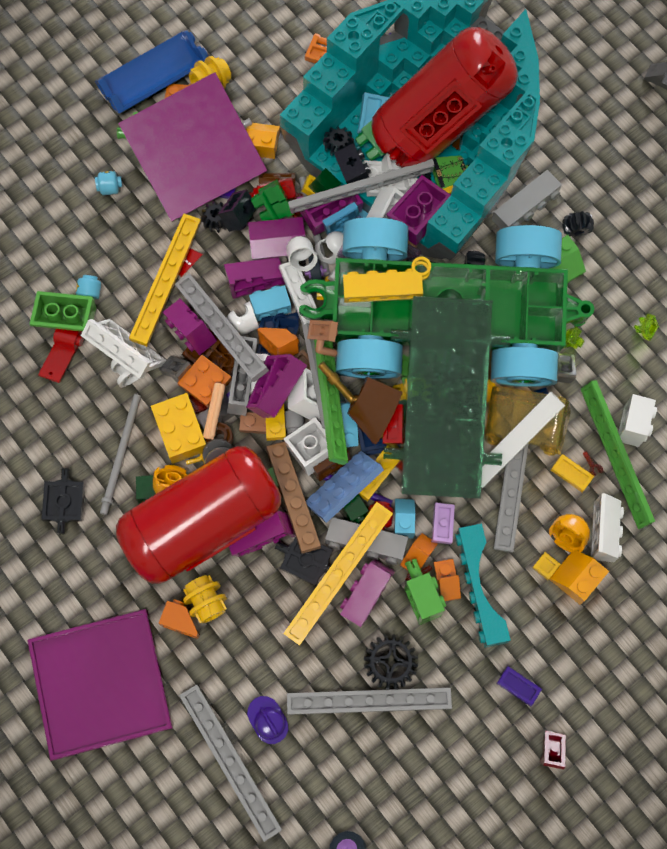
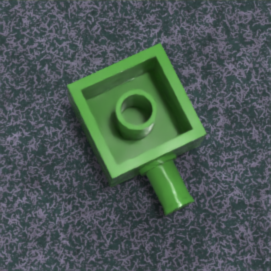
(423, 594)

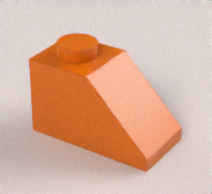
(278, 341)
(177, 618)

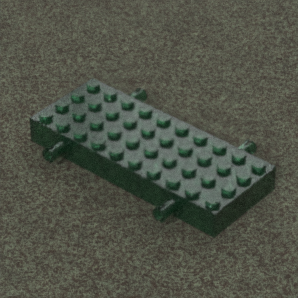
(446, 397)

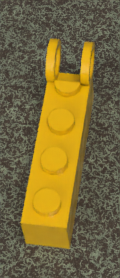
(386, 286)

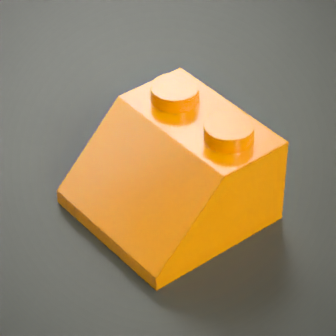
(264, 139)
(579, 576)

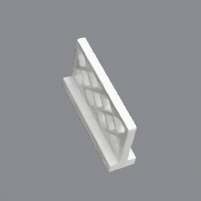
(116, 344)

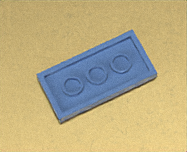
(343, 486)

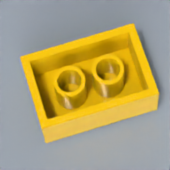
(179, 428)

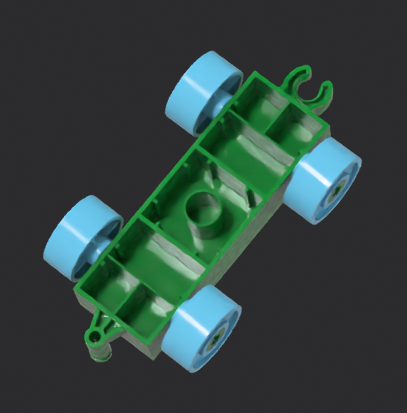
(525, 294)

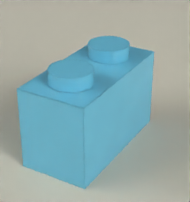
(270, 302)

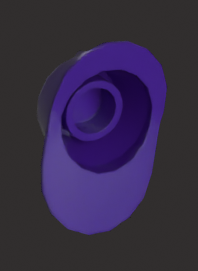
(267, 720)

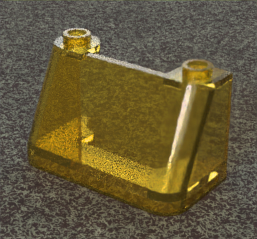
(511, 406)

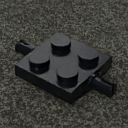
(63, 501)
(305, 566)

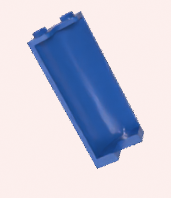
(151, 71)

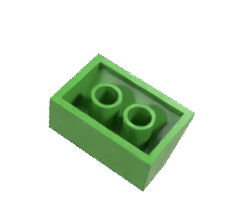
(571, 259)
(62, 311)

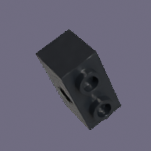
(351, 164)
(237, 211)

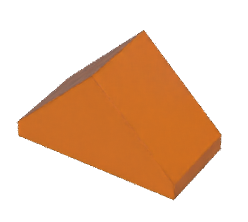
(420, 550)

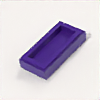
(519, 686)

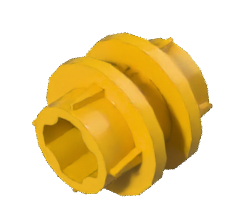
(209, 66)
(203, 596)

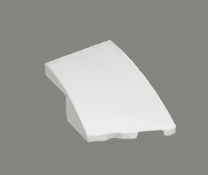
(384, 166)

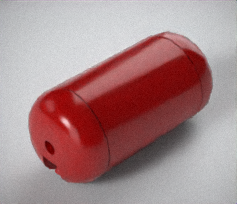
(445, 97)
(198, 515)

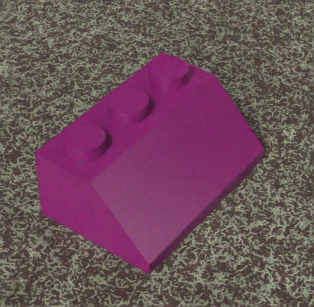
(418, 207)
(272, 236)

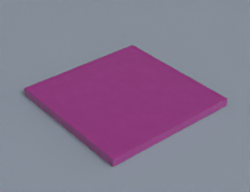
(193, 146)
(99, 684)

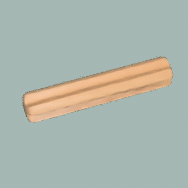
(214, 410)

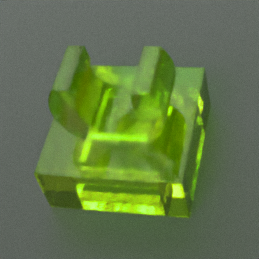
(648, 327)
(573, 339)

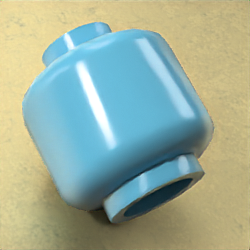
(108, 183)
(88, 286)

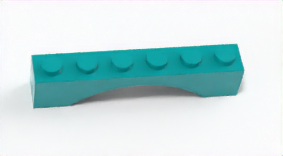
(492, 626)

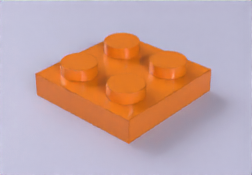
(201, 379)

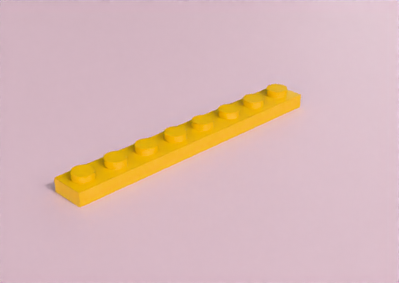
(165, 280)
(338, 573)

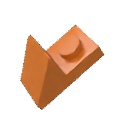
(447, 580)

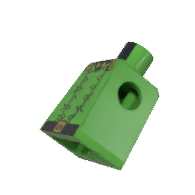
(448, 170)

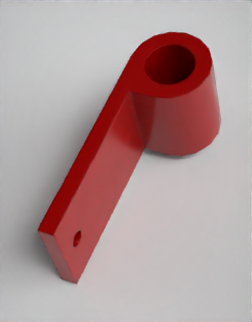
(61, 354)

